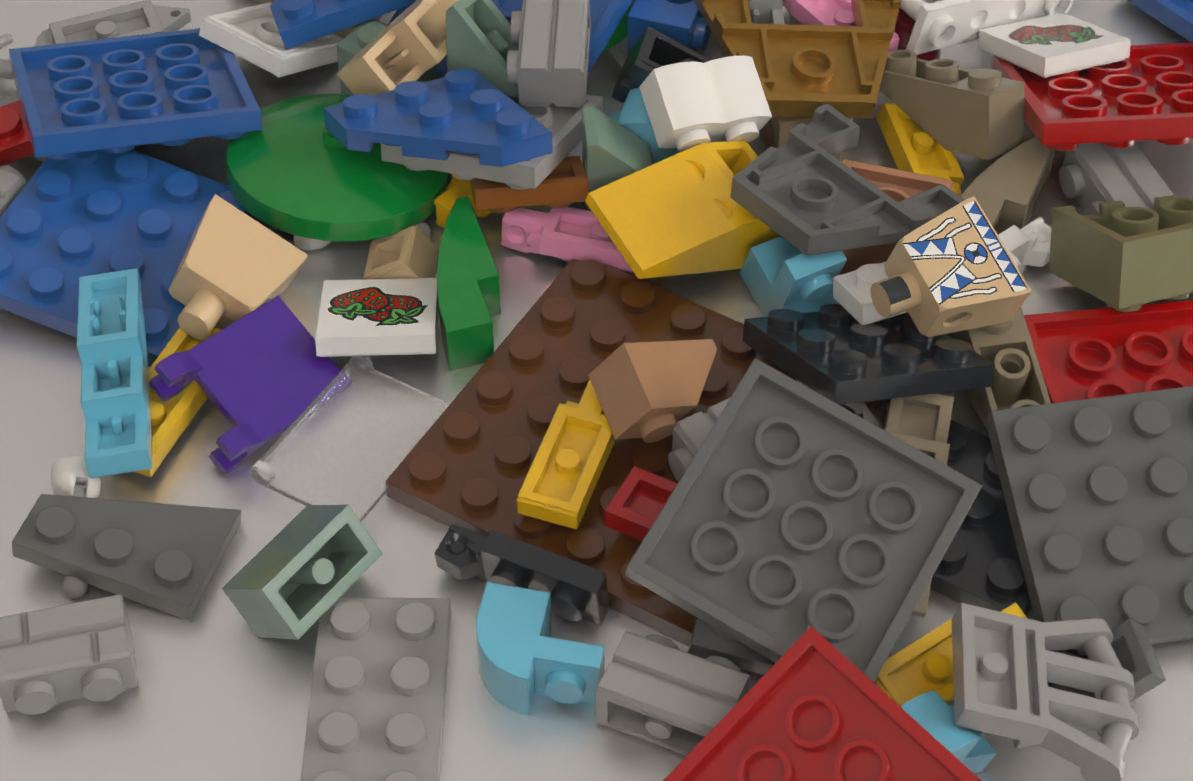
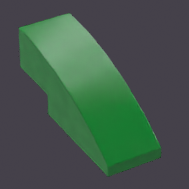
(466, 289)

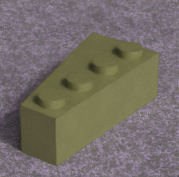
(1126, 251)

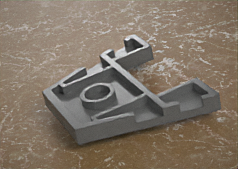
(823, 202)

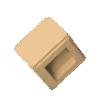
(402, 256)

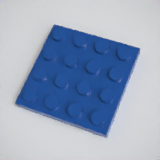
(131, 93)
(101, 218)

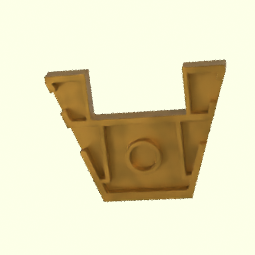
(810, 63)

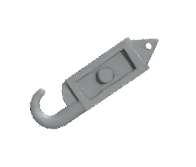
(121, 21)

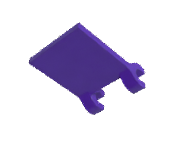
(256, 374)

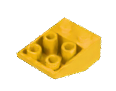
(681, 213)

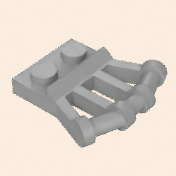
(1004, 690)

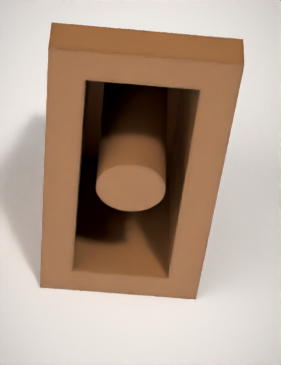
(652, 385)

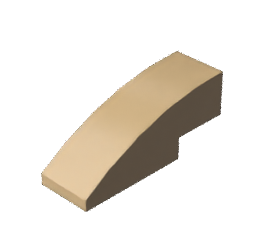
(400, 50)

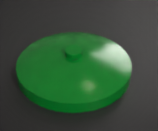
(318, 189)

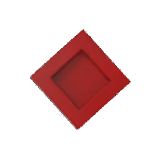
(14, 135)
(638, 503)

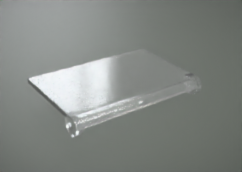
(349, 440)

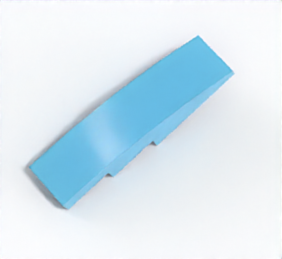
(114, 373)

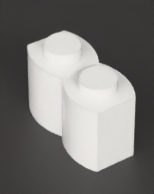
(705, 102)

